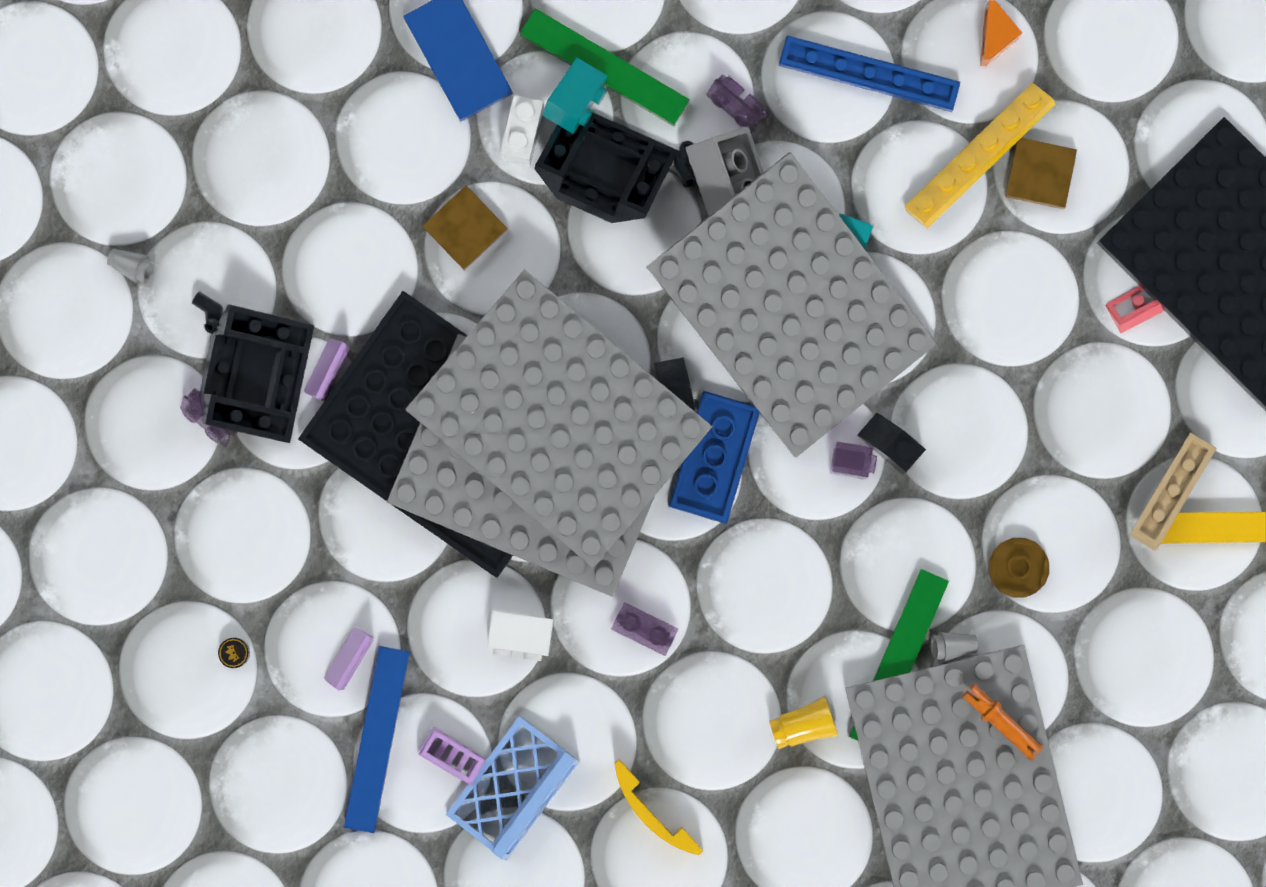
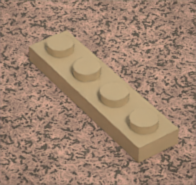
(1172, 491)

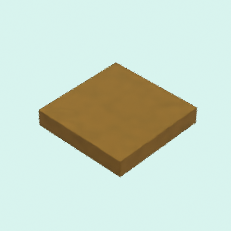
(1041, 173)
(465, 227)

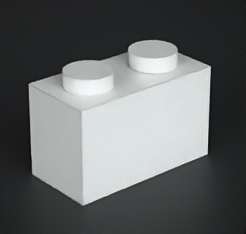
(522, 130)
(520, 634)

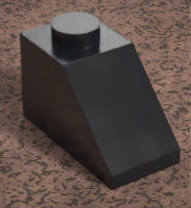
(675, 378)
(891, 443)

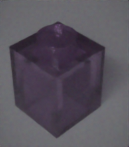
(853, 460)

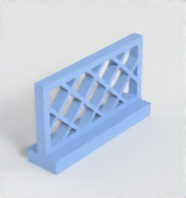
(528, 809)

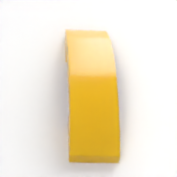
(679, 839)

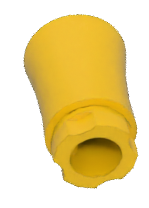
(804, 724)

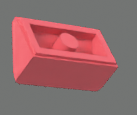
(1141, 313)

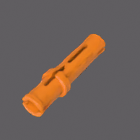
(992, 712)

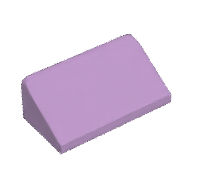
(327, 369)
(348, 658)

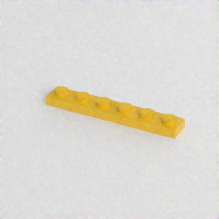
(979, 155)

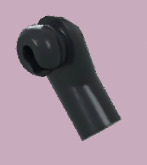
(683, 165)
(212, 310)

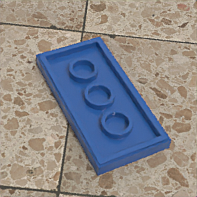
(458, 56)
(714, 468)

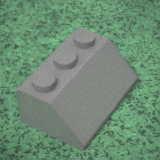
(724, 166)

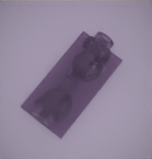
(725, 95)
(192, 411)
(644, 629)

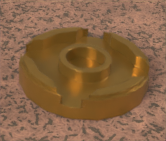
(1018, 567)

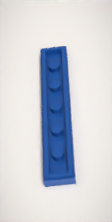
(869, 73)
(377, 739)

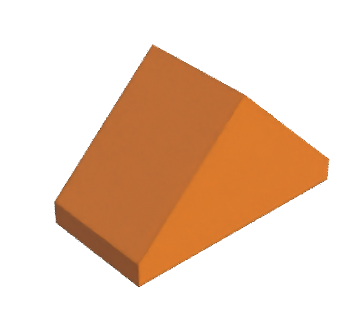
(998, 32)

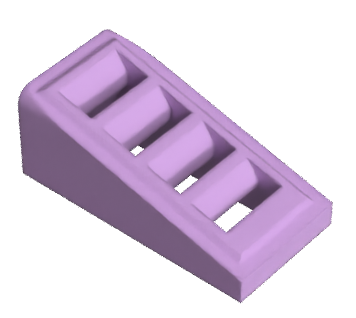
(435, 759)

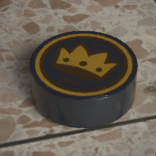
(233, 652)

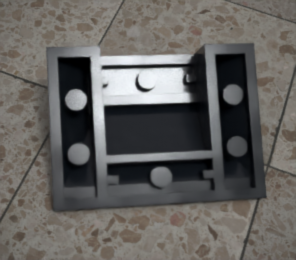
(605, 169)
(255, 373)

